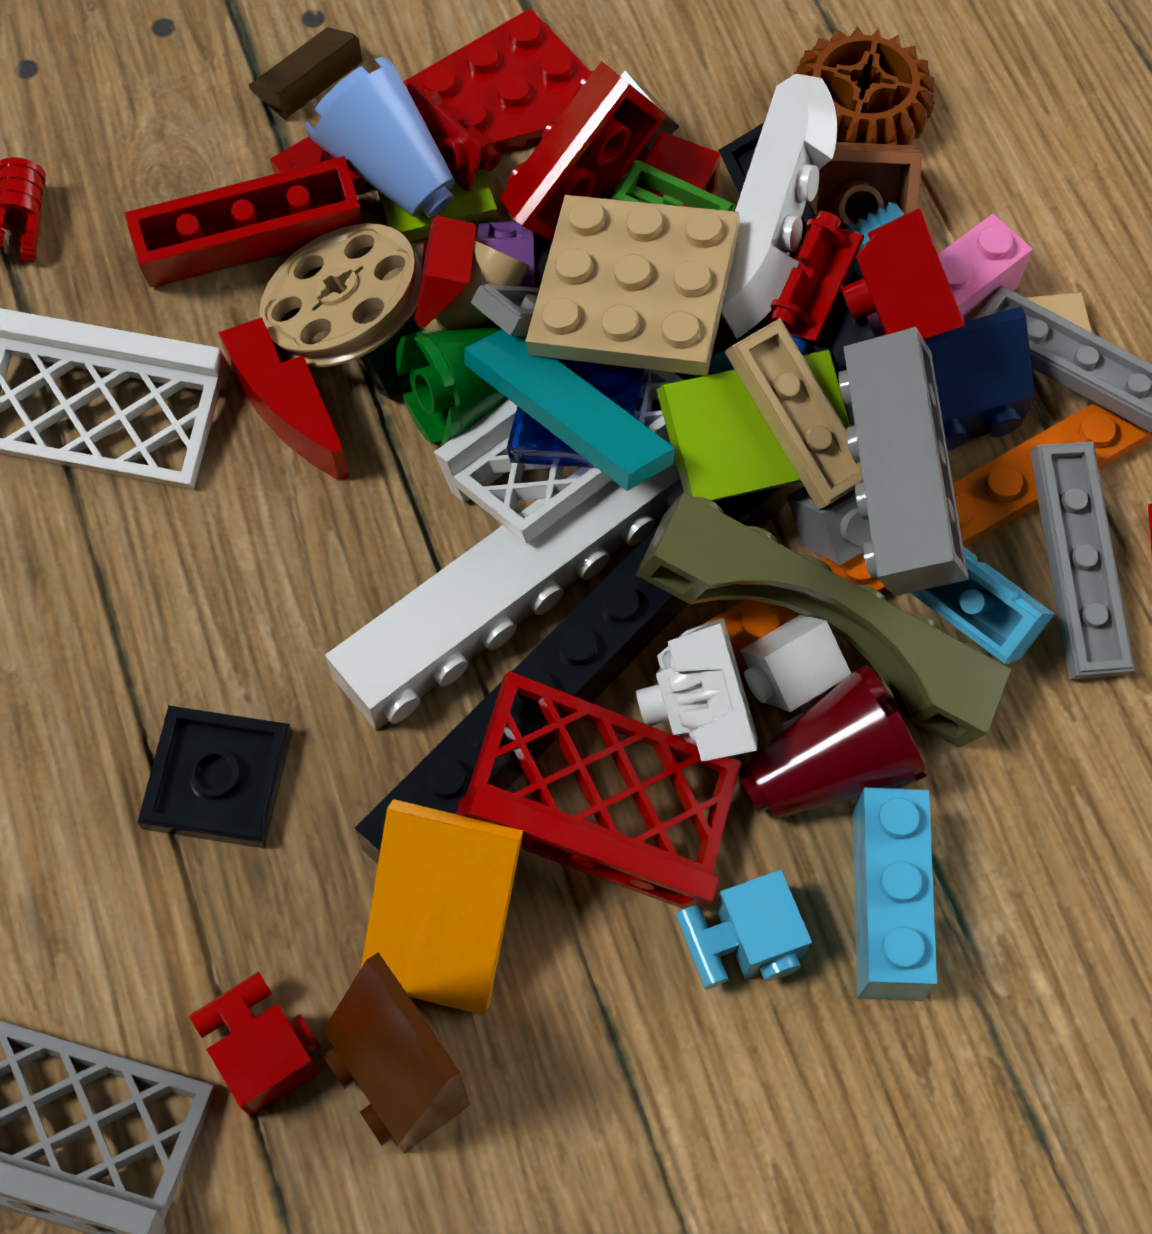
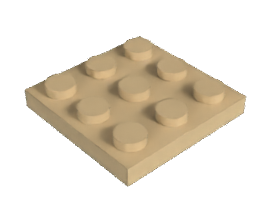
(634, 285)

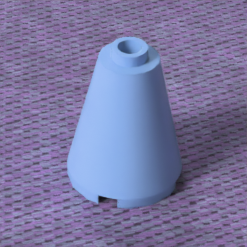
(384, 139)

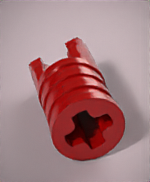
(21, 202)

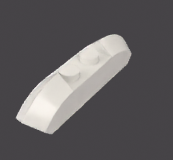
(782, 177)

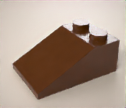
(393, 1059)

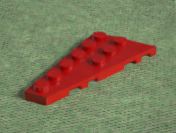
(500, 84)

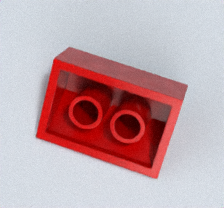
(582, 150)

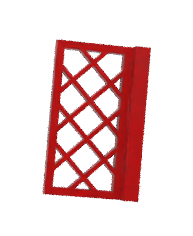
(600, 847)

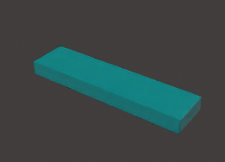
(571, 409)

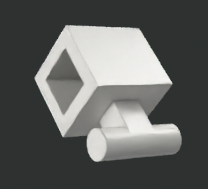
(795, 665)

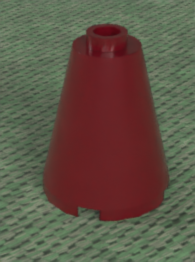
(835, 752)

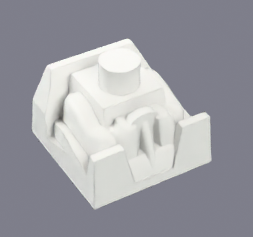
(701, 693)

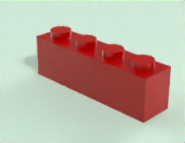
(242, 221)

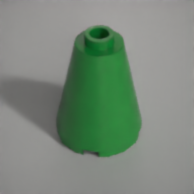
(444, 391)

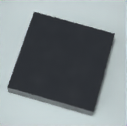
(215, 777)

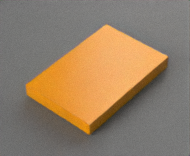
(442, 903)

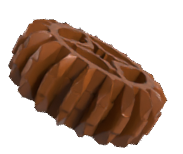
(895, 84)

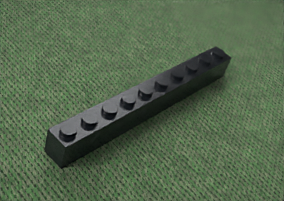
(576, 658)

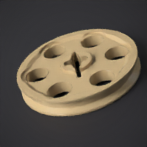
(342, 294)

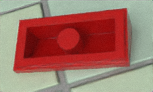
(445, 266)

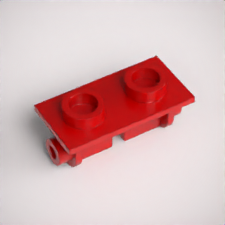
(462, 148)
(817, 281)

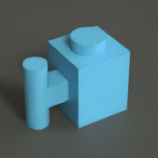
(756, 925)

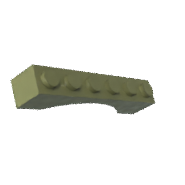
(934, 677)

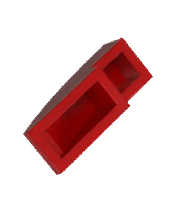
(284, 396)

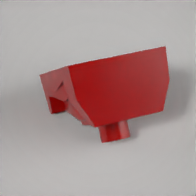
(903, 280)

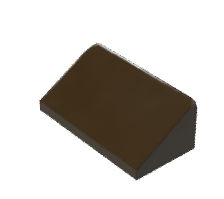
(308, 71)

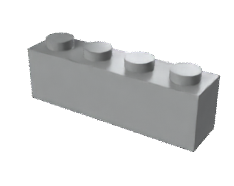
(903, 463)

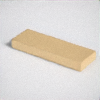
(797, 412)

